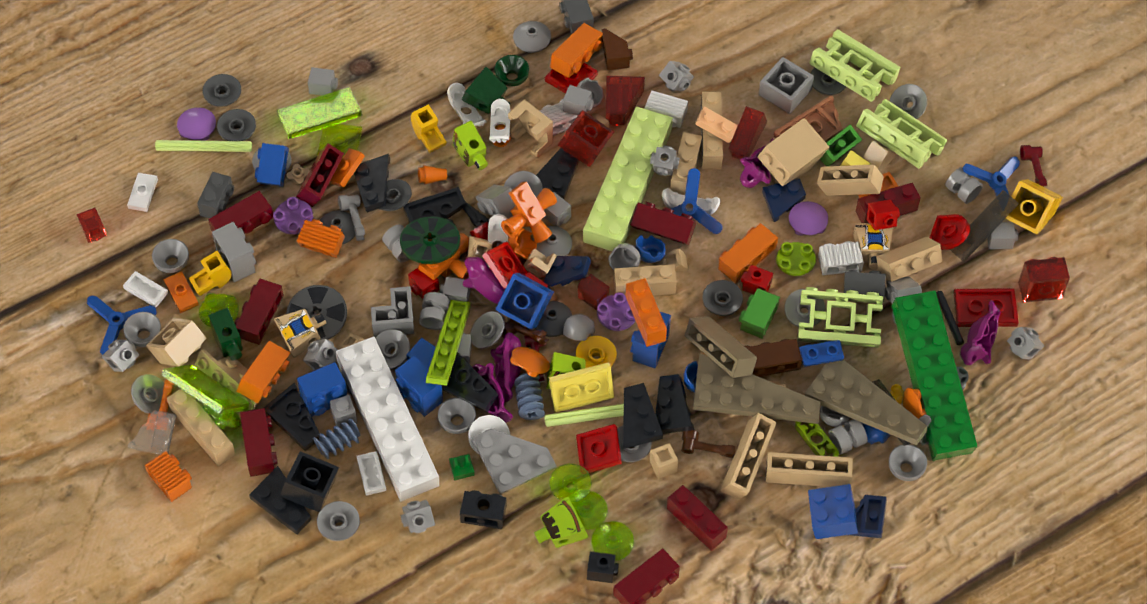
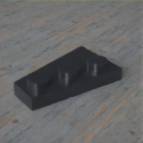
(469, 385)
(672, 405)
(293, 417)

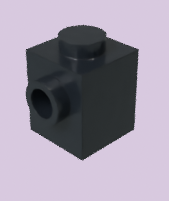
(602, 567)

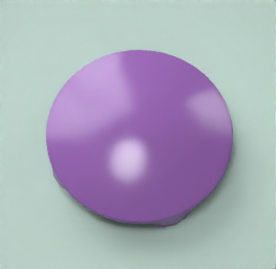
(196, 124)
(291, 215)
(808, 218)
(615, 312)

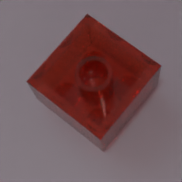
(586, 138)
(1043, 279)

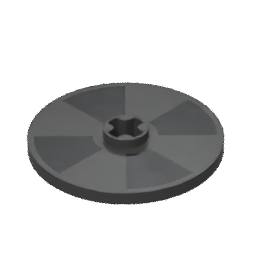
(327, 302)

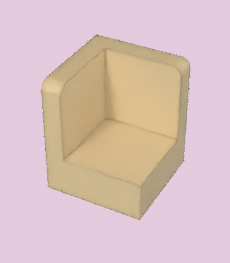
(538, 263)
(663, 461)

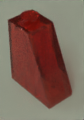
(622, 97)
(747, 133)

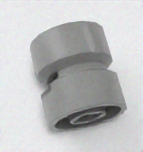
(964, 185)
(392, 241)
(434, 310)
(850, 435)

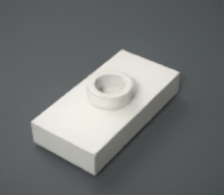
(142, 192)
(145, 289)
(371, 473)

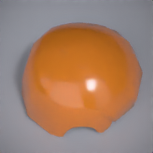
(522, 244)

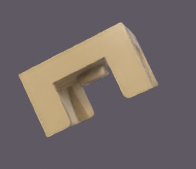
(534, 123)

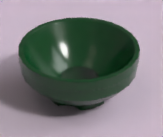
(512, 64)

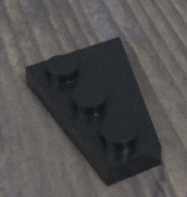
(558, 172)
(372, 182)
(438, 205)
(639, 418)
(268, 497)

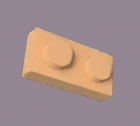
(716, 124)

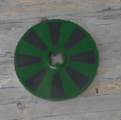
(444, 241)

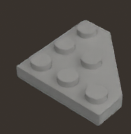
(512, 459)

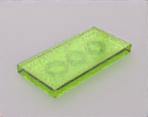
(319, 112)
(205, 389)

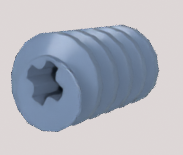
(529, 397)
(337, 439)

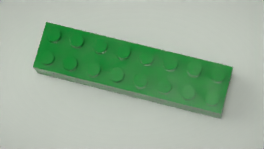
(934, 374)

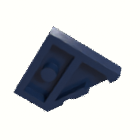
(783, 198)
(567, 269)
(871, 516)

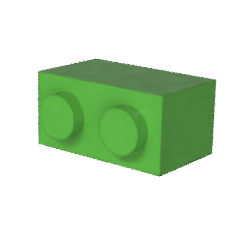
(840, 145)
(759, 313)

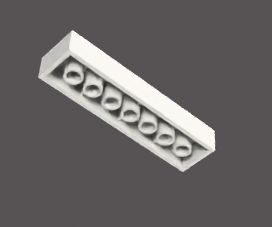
(387, 419)

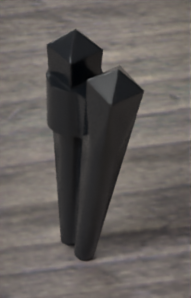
(475, 216)

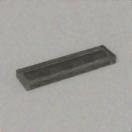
(985, 224)

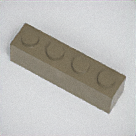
(720, 346)

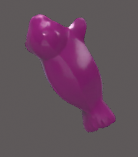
(754, 170)
(483, 279)
(981, 337)
(504, 369)
(497, 408)

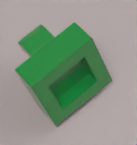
(461, 467)

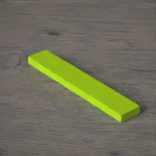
(448, 342)

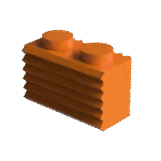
(321, 238)
(168, 475)

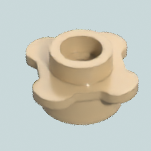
(297, 179)

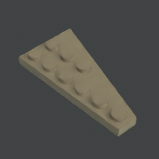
(749, 395)
(855, 396)

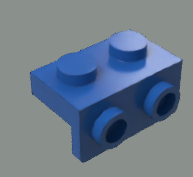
(821, 353)

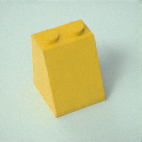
(1035, 205)

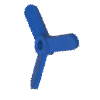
(998, 179)
(691, 198)
(111, 316)

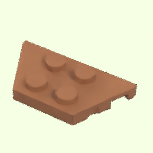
(821, 117)

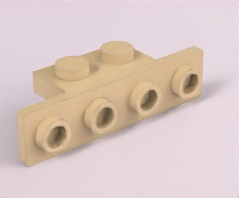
(225, 372)

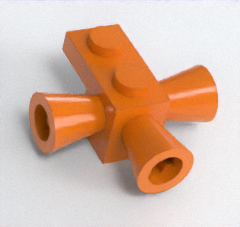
(529, 212)
(451, 265)

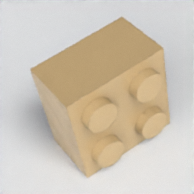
(176, 342)

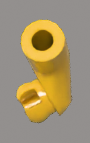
(897, 392)

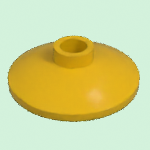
(599, 347)

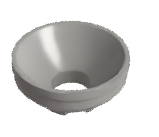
(168, 249)
(141, 322)
(456, 408)
(911, 455)

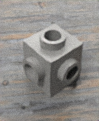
(676, 76)
(664, 167)
(1025, 342)
(320, 354)
(121, 355)
(417, 516)

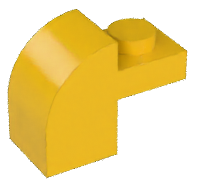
(426, 129)
(214, 274)

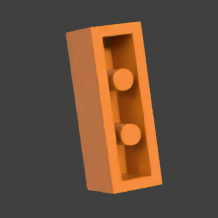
(576, 50)
(746, 252)
(646, 312)
(264, 372)

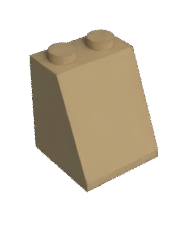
(793, 152)

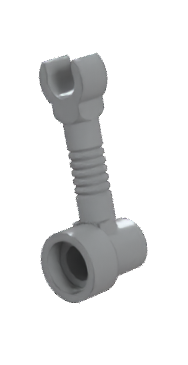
(351, 203)

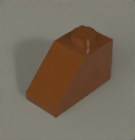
(615, 51)

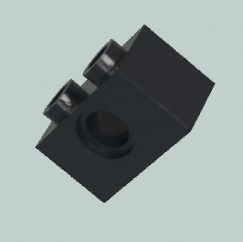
(492, 517)

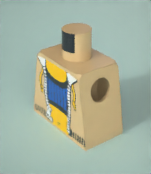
(872, 242)
(299, 330)

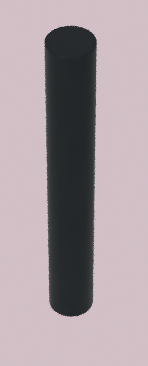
(949, 318)

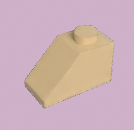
(879, 155)

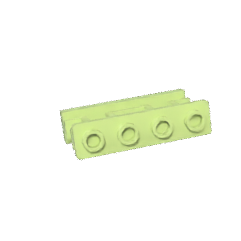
(846, 50)
(901, 133)
(839, 332)

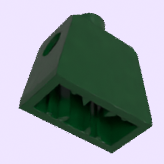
(484, 91)
(228, 338)

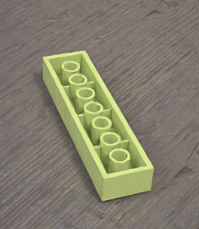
(626, 179)

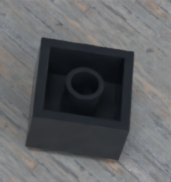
(309, 481)

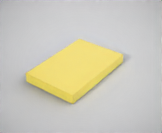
(581, 387)

